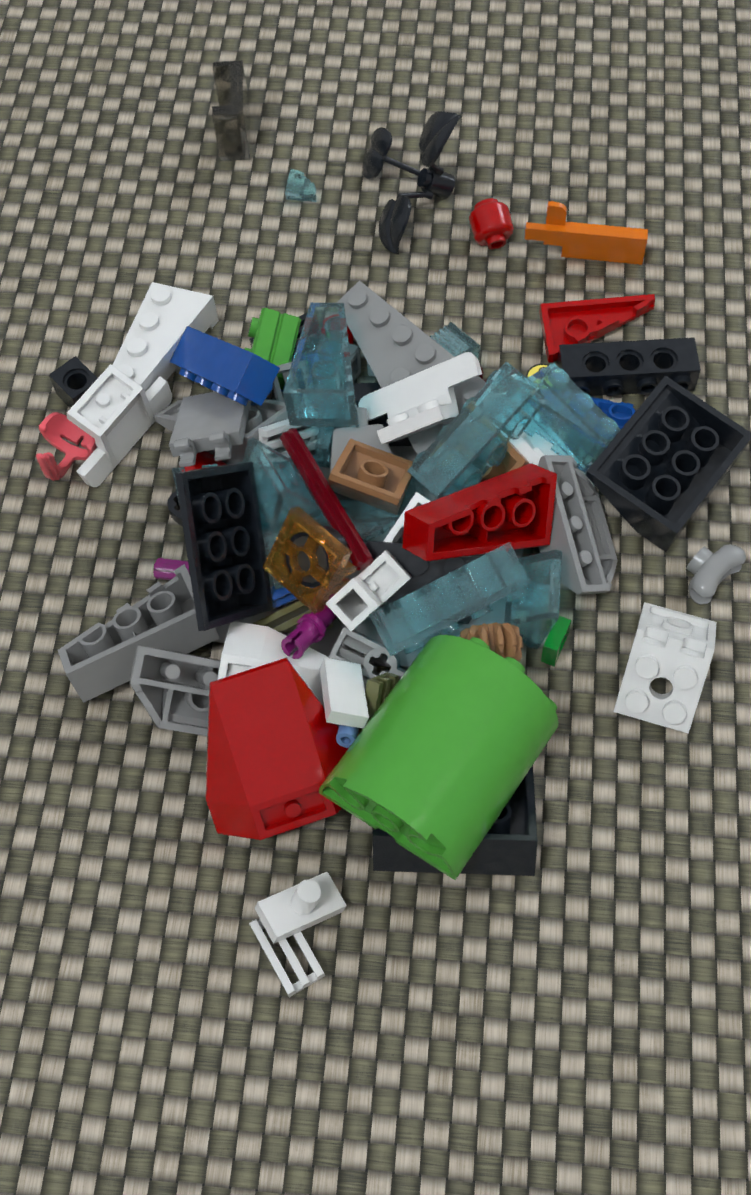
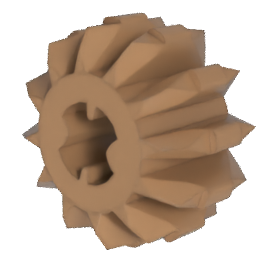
(501, 638)

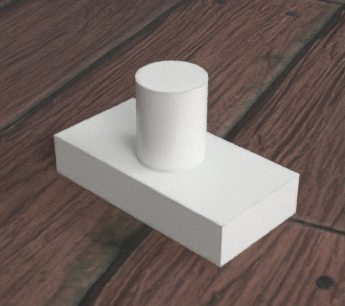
(300, 907)

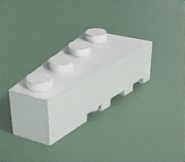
(158, 331)

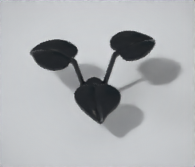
(431, 180)

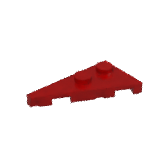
(588, 319)

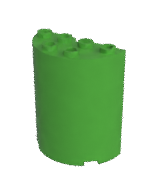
(445, 751)

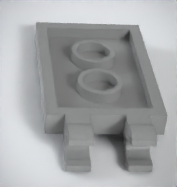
(208, 424)

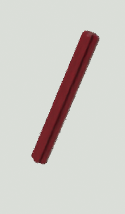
(326, 497)

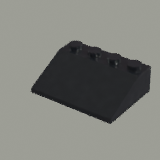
(667, 461)
(224, 543)
(505, 849)

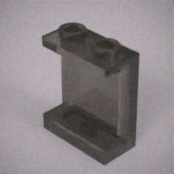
(233, 114)

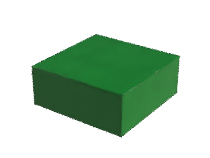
(555, 641)

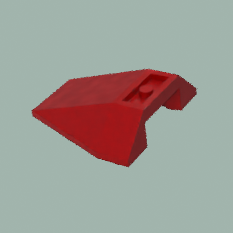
(267, 753)

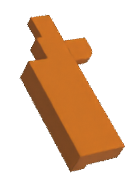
(588, 240)

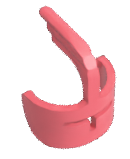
(55, 428)

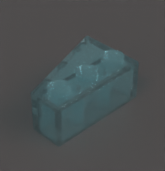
(570, 418)

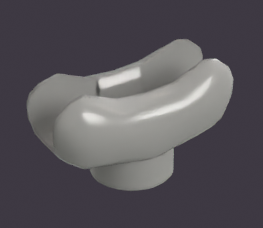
(711, 569)

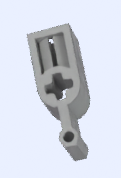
(367, 646)

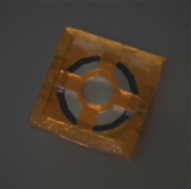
(309, 557)

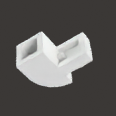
(368, 590)

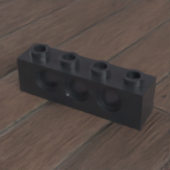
(630, 365)

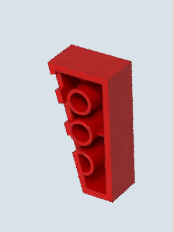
(485, 516)

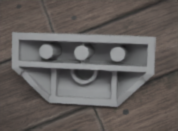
(579, 529)
(174, 688)

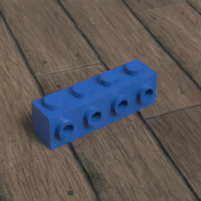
(224, 367)

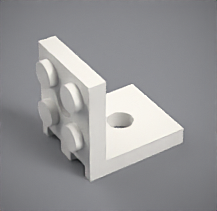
(672, 648)

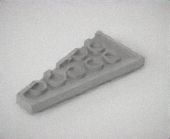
(398, 349)

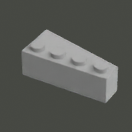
(162, 620)

